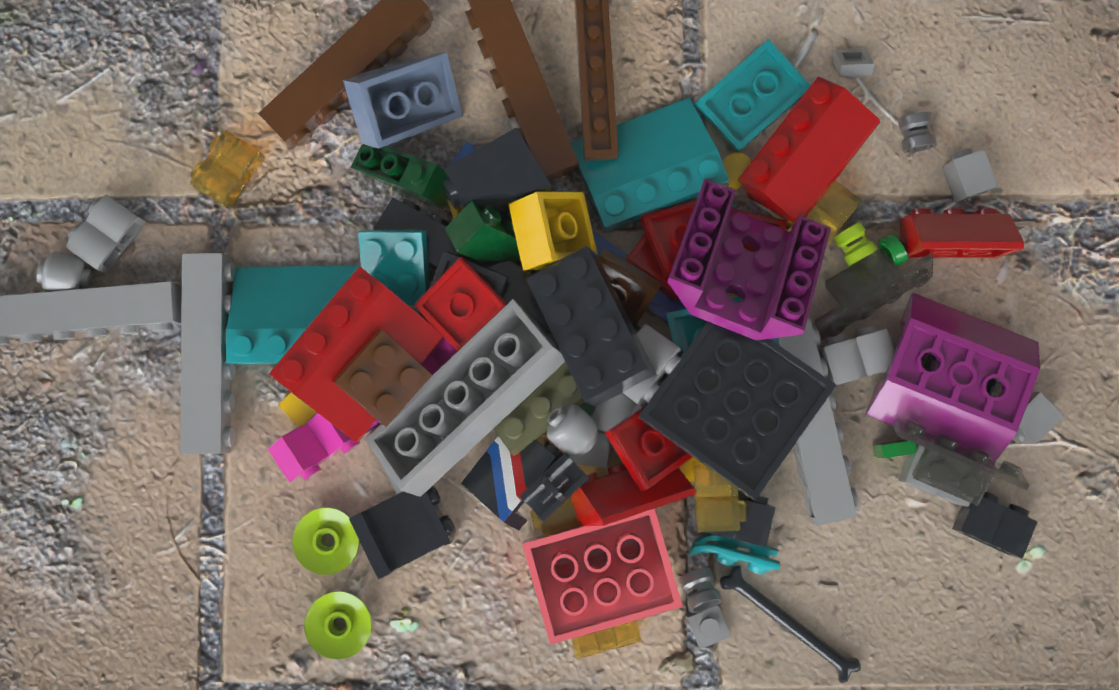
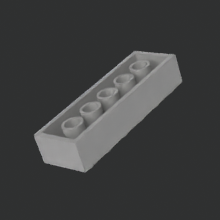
(466, 399)

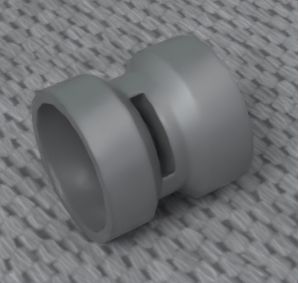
(917, 132)
(700, 590)

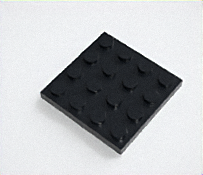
(737, 405)

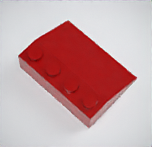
(335, 339)

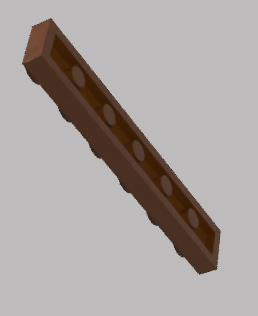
(596, 80)

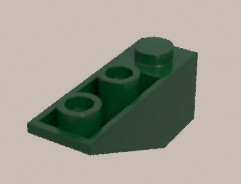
(403, 172)
(483, 234)

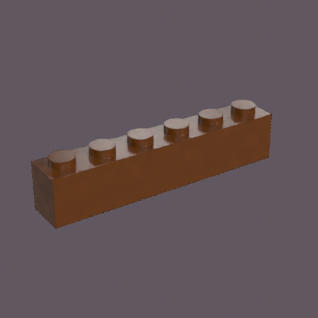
(364, 47)
(523, 85)

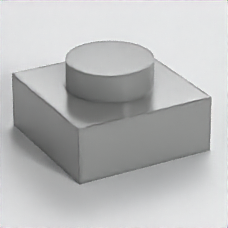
(853, 63)
(708, 627)

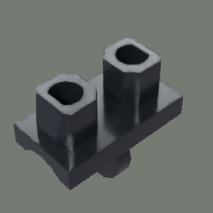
(554, 487)

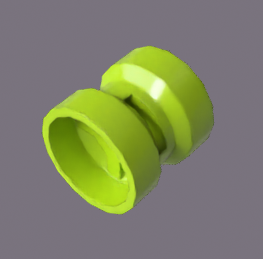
(858, 250)

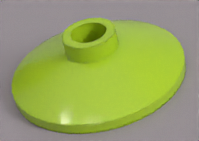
(309, 543)
(326, 636)

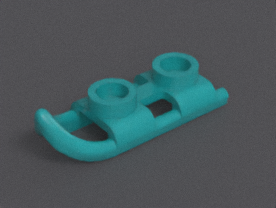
(727, 552)

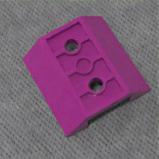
(772, 282)
(955, 394)

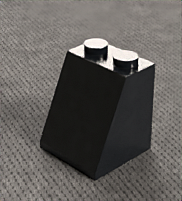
(495, 174)

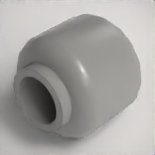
(63, 272)
(572, 429)

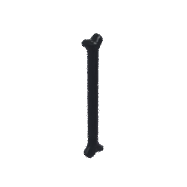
(844, 665)

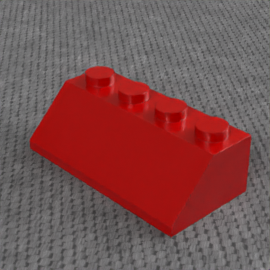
(808, 150)

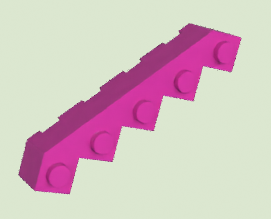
(318, 440)

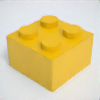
(550, 227)

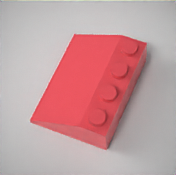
(601, 576)

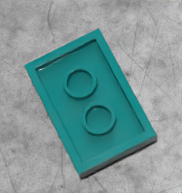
(752, 96)
(397, 261)

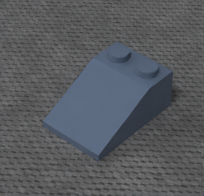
(403, 99)

